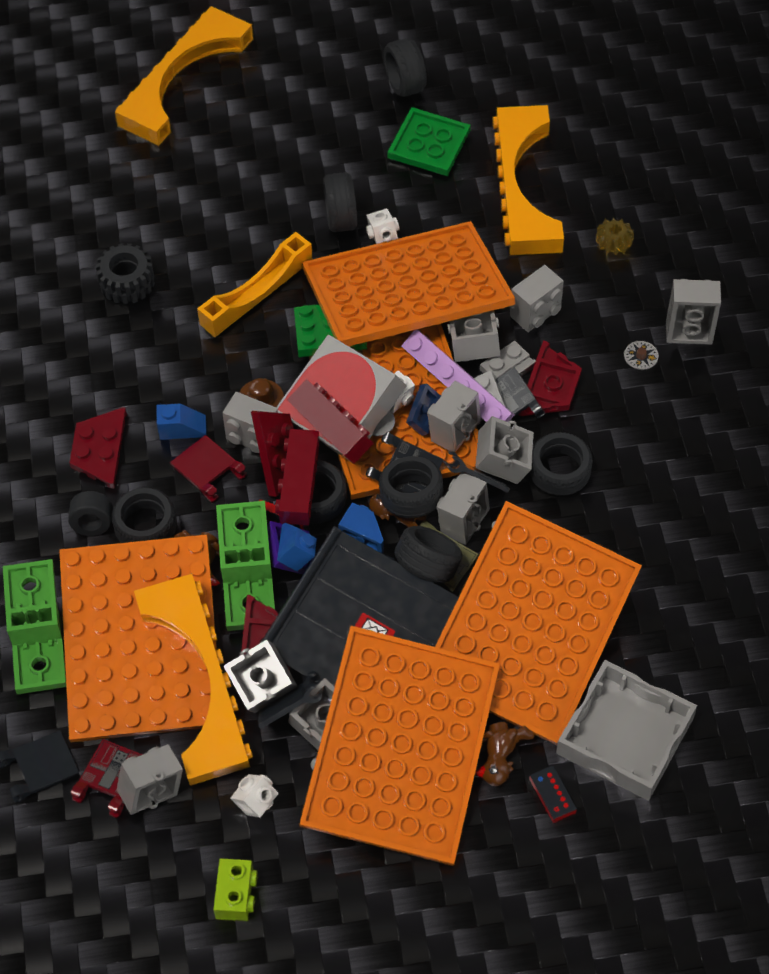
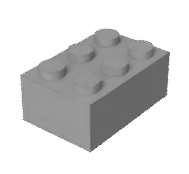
(693, 311)

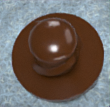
(263, 391)

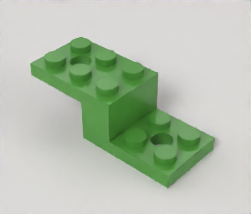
(244, 559)
(34, 626)

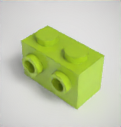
(233, 889)

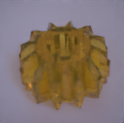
(614, 236)

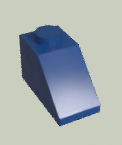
(179, 422)
(363, 526)
(295, 547)

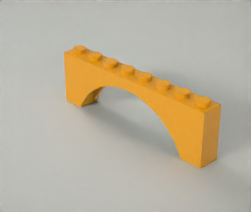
(210, 35)
(526, 226)
(219, 744)

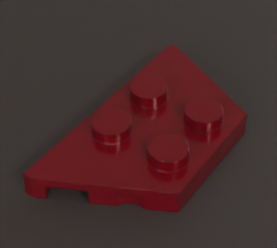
(553, 381)
(270, 434)
(98, 446)
(257, 623)

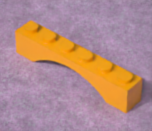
(227, 308)

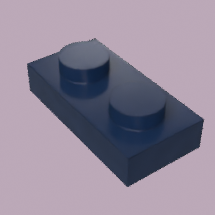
(418, 414)

